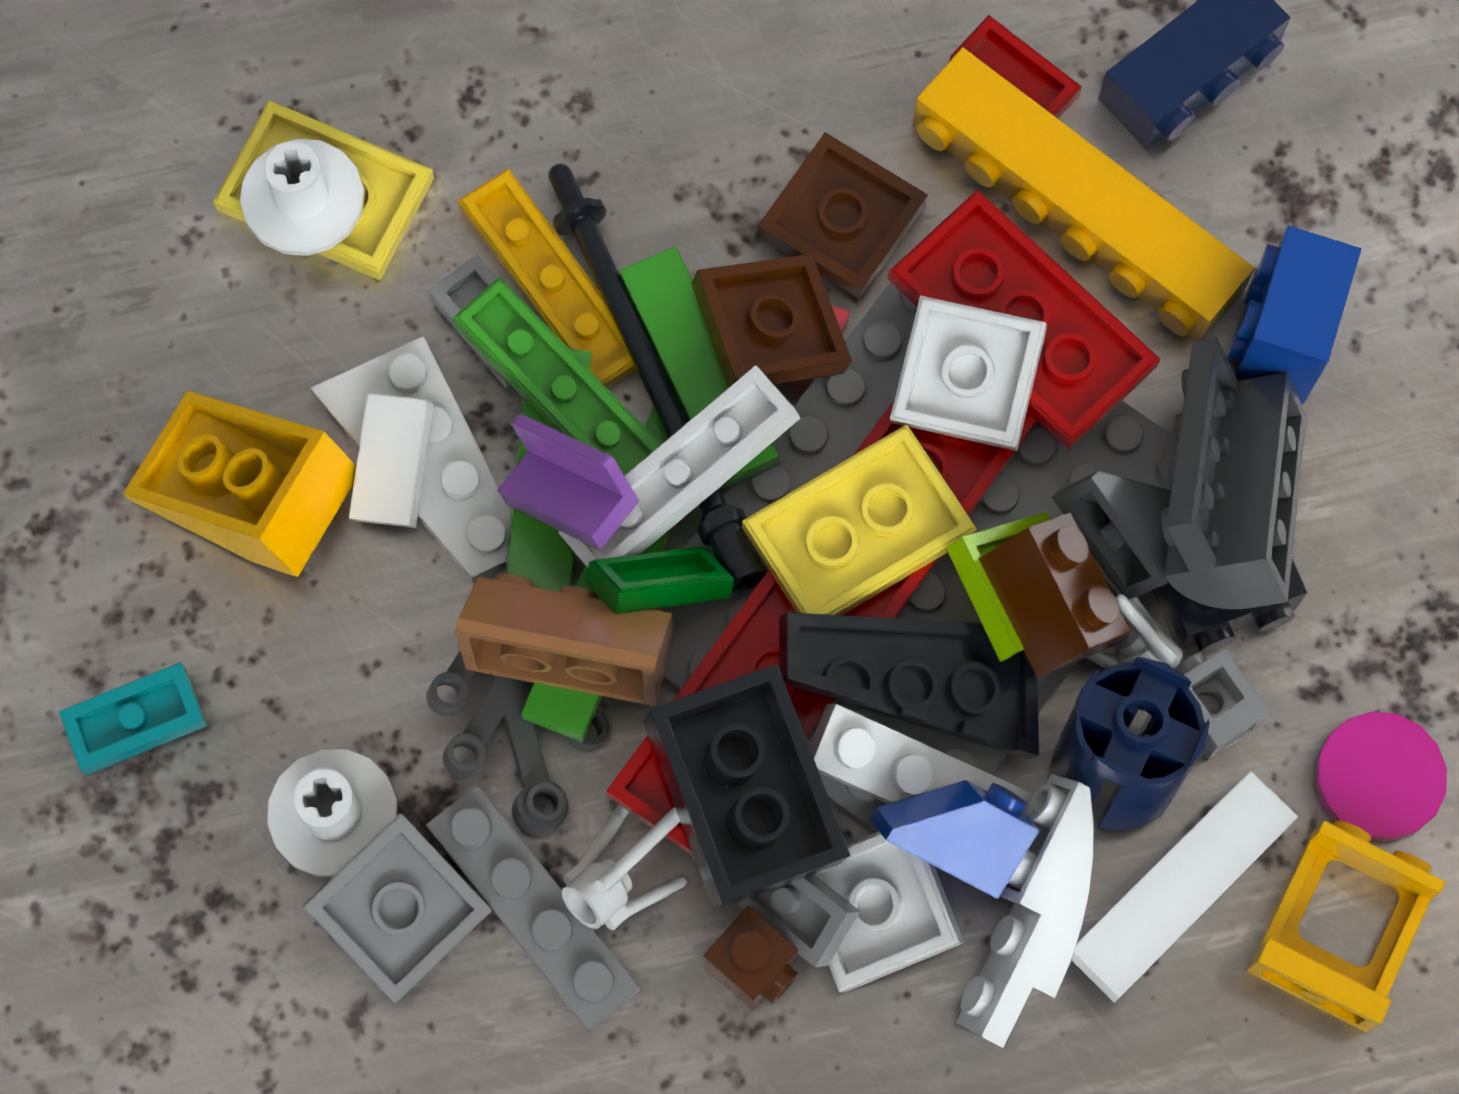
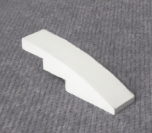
(1182, 886)

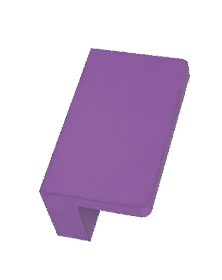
(568, 484)

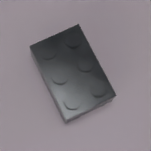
(745, 787)

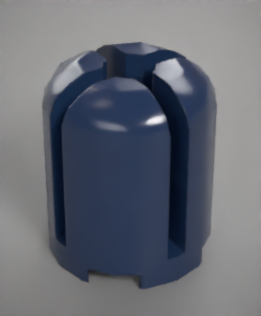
(1144, 765)

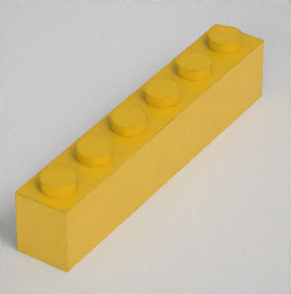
(1080, 196)

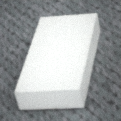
(391, 460)

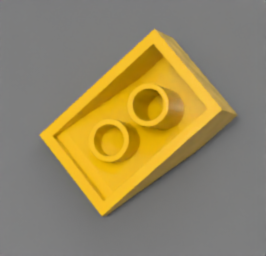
(244, 481)

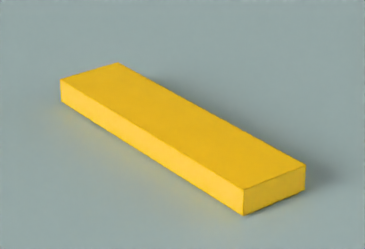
(547, 274)

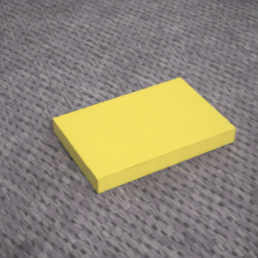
(390, 183)
(859, 526)

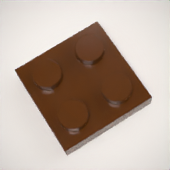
(842, 214)
(771, 318)

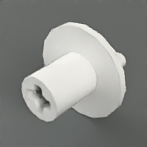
(302, 197)
(329, 809)

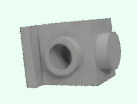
(1239, 704)

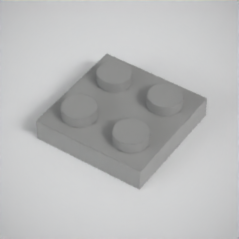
(397, 908)

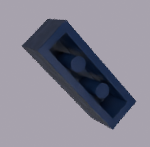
(1191, 64)

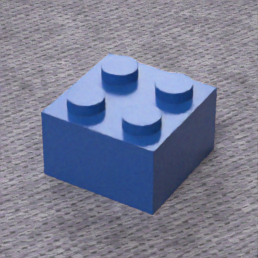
(1294, 309)

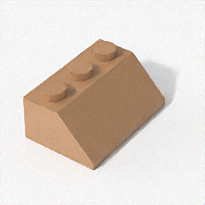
(563, 639)

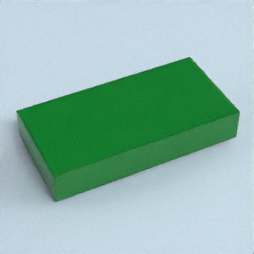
(659, 579)

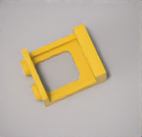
(1320, 977)

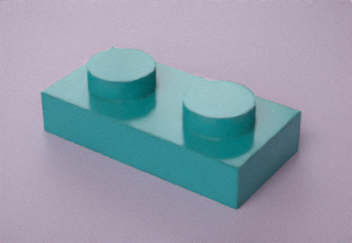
(132, 718)

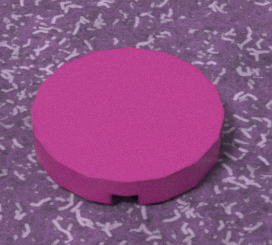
(1381, 775)

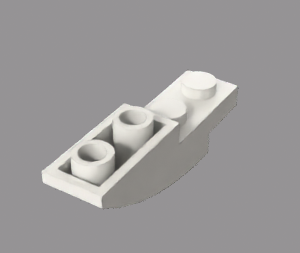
(1049, 906)

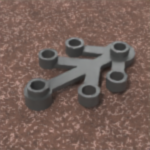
(506, 701)

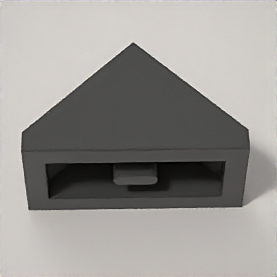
(1121, 528)

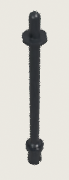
(720, 522)

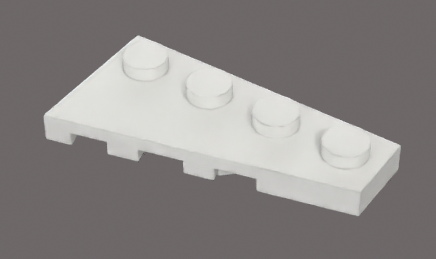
(458, 489)

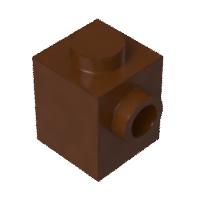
(752, 960)

